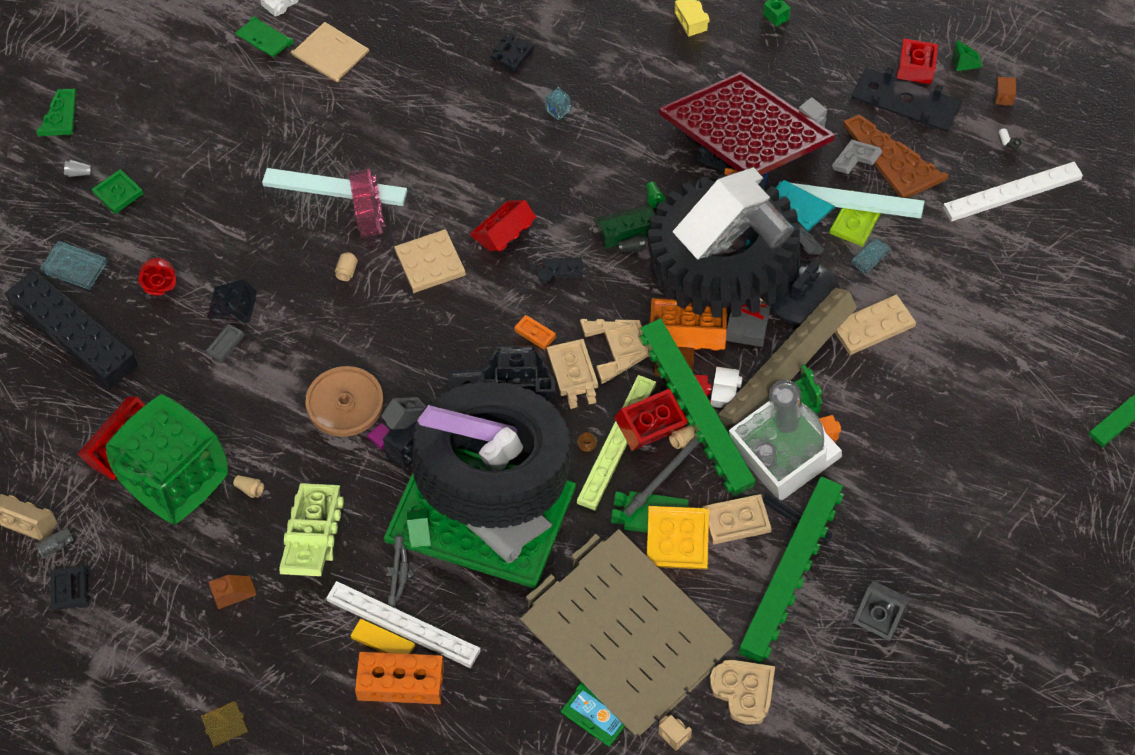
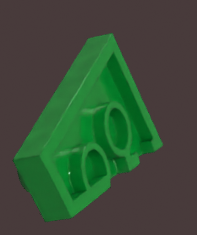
(60, 115)

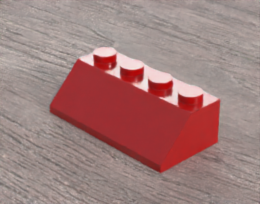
(95, 449)

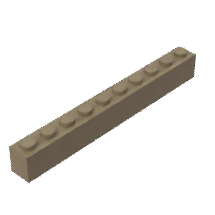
(790, 356)

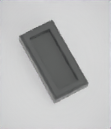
(225, 343)

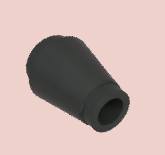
(632, 244)

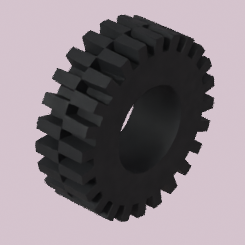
(717, 279)

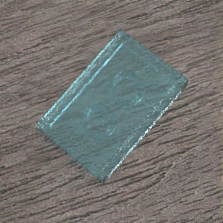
(73, 265)

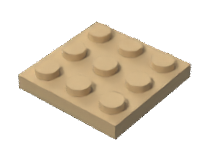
(429, 261)

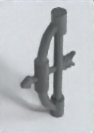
(393, 571)

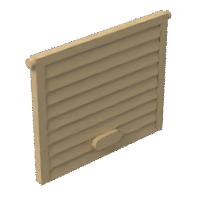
(330, 52)

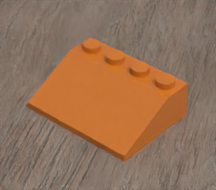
(690, 328)

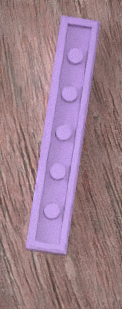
(461, 423)

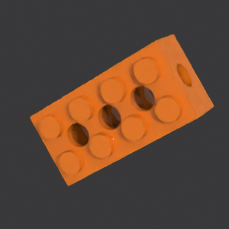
(402, 690)

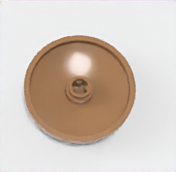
(344, 401)

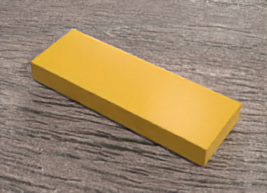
(381, 639)

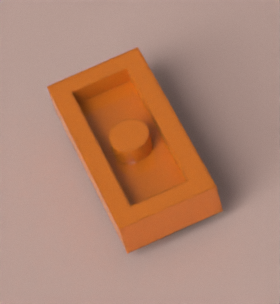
(535, 332)

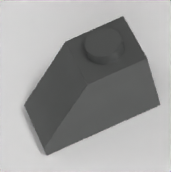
(403, 412)

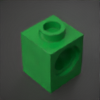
(776, 11)

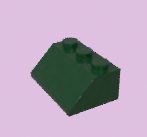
(624, 224)

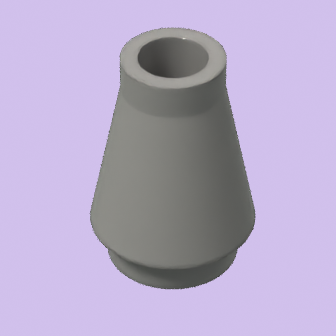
(76, 168)

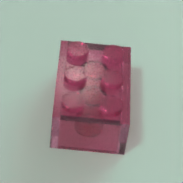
(366, 203)

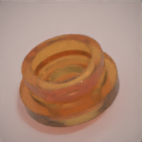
(584, 438)

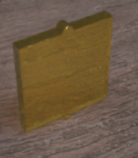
(224, 724)

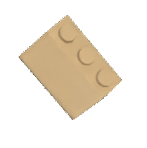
(26, 518)

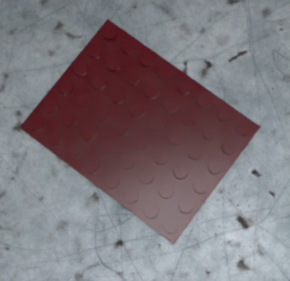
(746, 124)

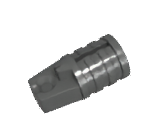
(53, 543)

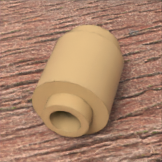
(346, 266)

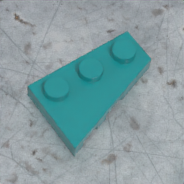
(808, 207)

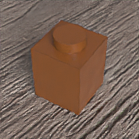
(1005, 91)

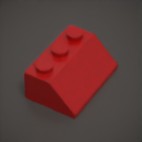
(504, 225)

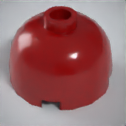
(157, 276)

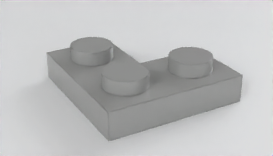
(855, 152)

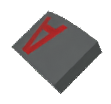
(749, 327)

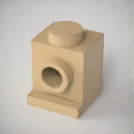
(674, 732)

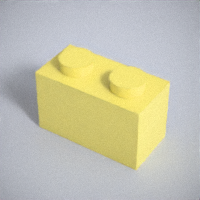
(691, 16)

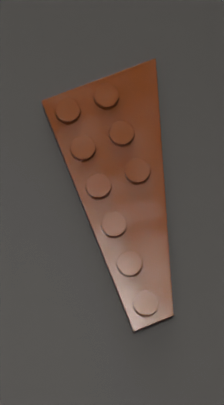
(897, 162)

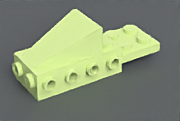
(311, 529)

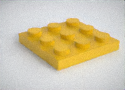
(678, 537)

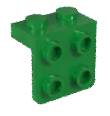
(809, 390)

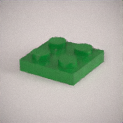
(117, 191)

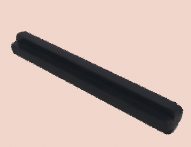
(788, 512)

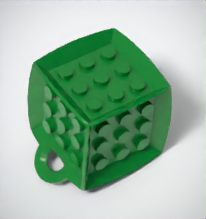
(167, 458)

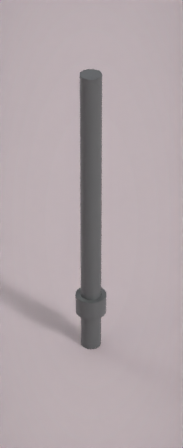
(640, 499)

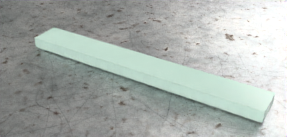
(327, 185)
(867, 201)

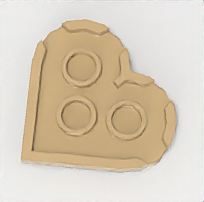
(745, 688)

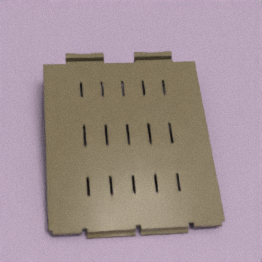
(634, 651)

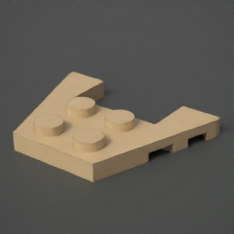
(623, 344)

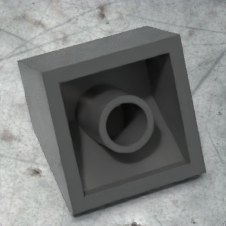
(881, 610)

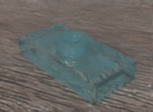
(870, 255)

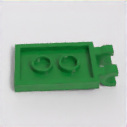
(639, 519)

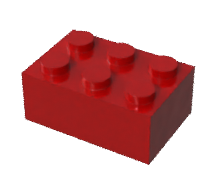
(650, 419)

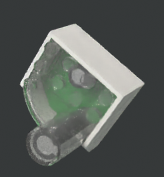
(728, 211)
(784, 441)

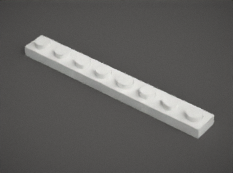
(1012, 191)
(403, 624)

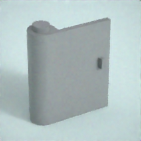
(509, 541)

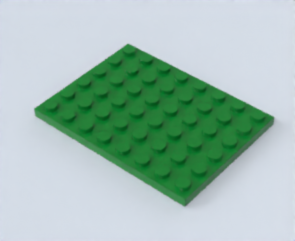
(461, 546)

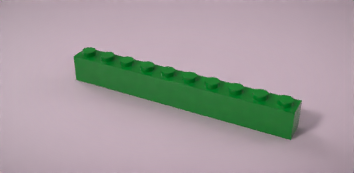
(697, 408)
(790, 571)

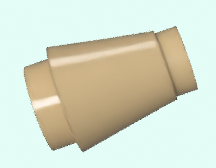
(682, 437)
(249, 486)

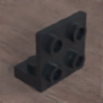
(234, 299)

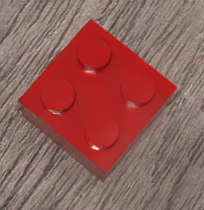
(917, 61)

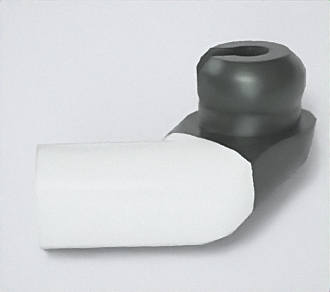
(1007, 141)

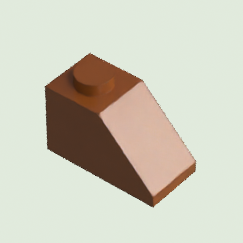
(231, 589)

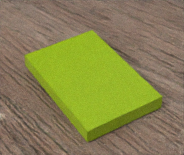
(854, 225)

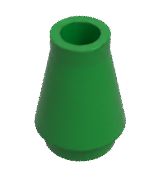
(654, 195)

